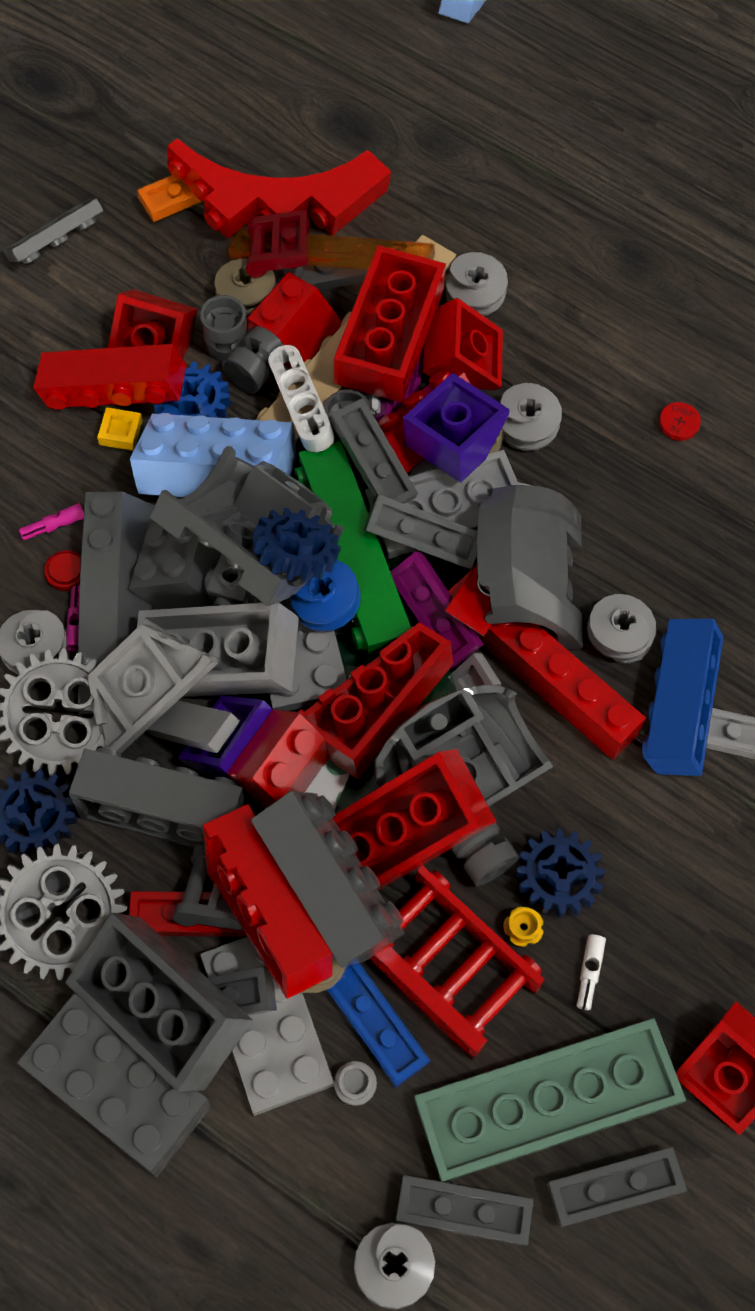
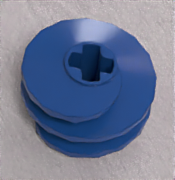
(328, 601)

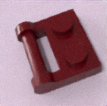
(289, 242)

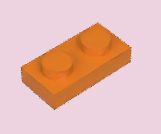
(166, 197)

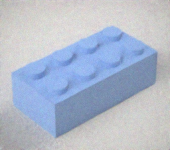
(182, 450)

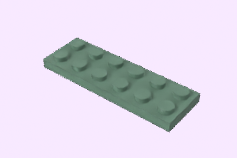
(548, 1100)

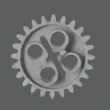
(53, 747)
(30, 886)

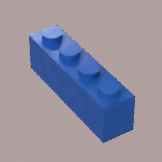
(683, 697)

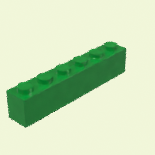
(380, 612)

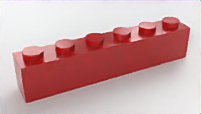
(564, 682)

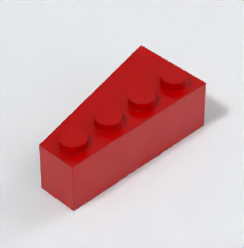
(379, 697)
(265, 903)

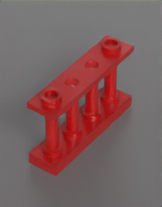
(438, 1001)

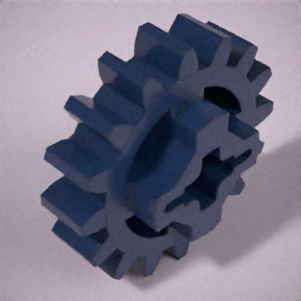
(295, 544)
(48, 810)
(575, 871)

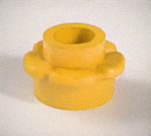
(526, 916)

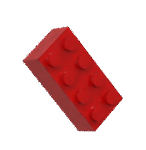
(389, 323)
(416, 816)

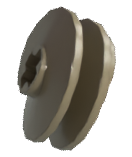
(235, 282)

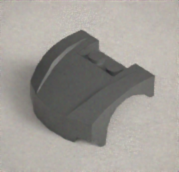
(229, 508)
(526, 557)
(483, 728)

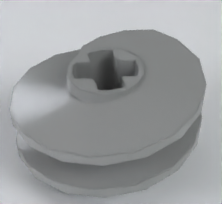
(477, 281)
(532, 416)
(29, 626)
(638, 628)
(392, 1290)

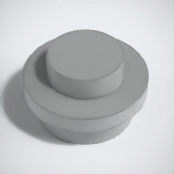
(355, 1083)

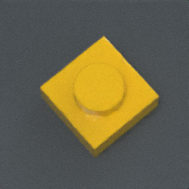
(120, 429)

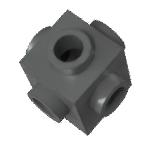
(223, 585)

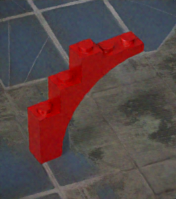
(236, 197)

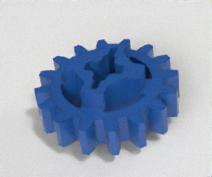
(197, 394)

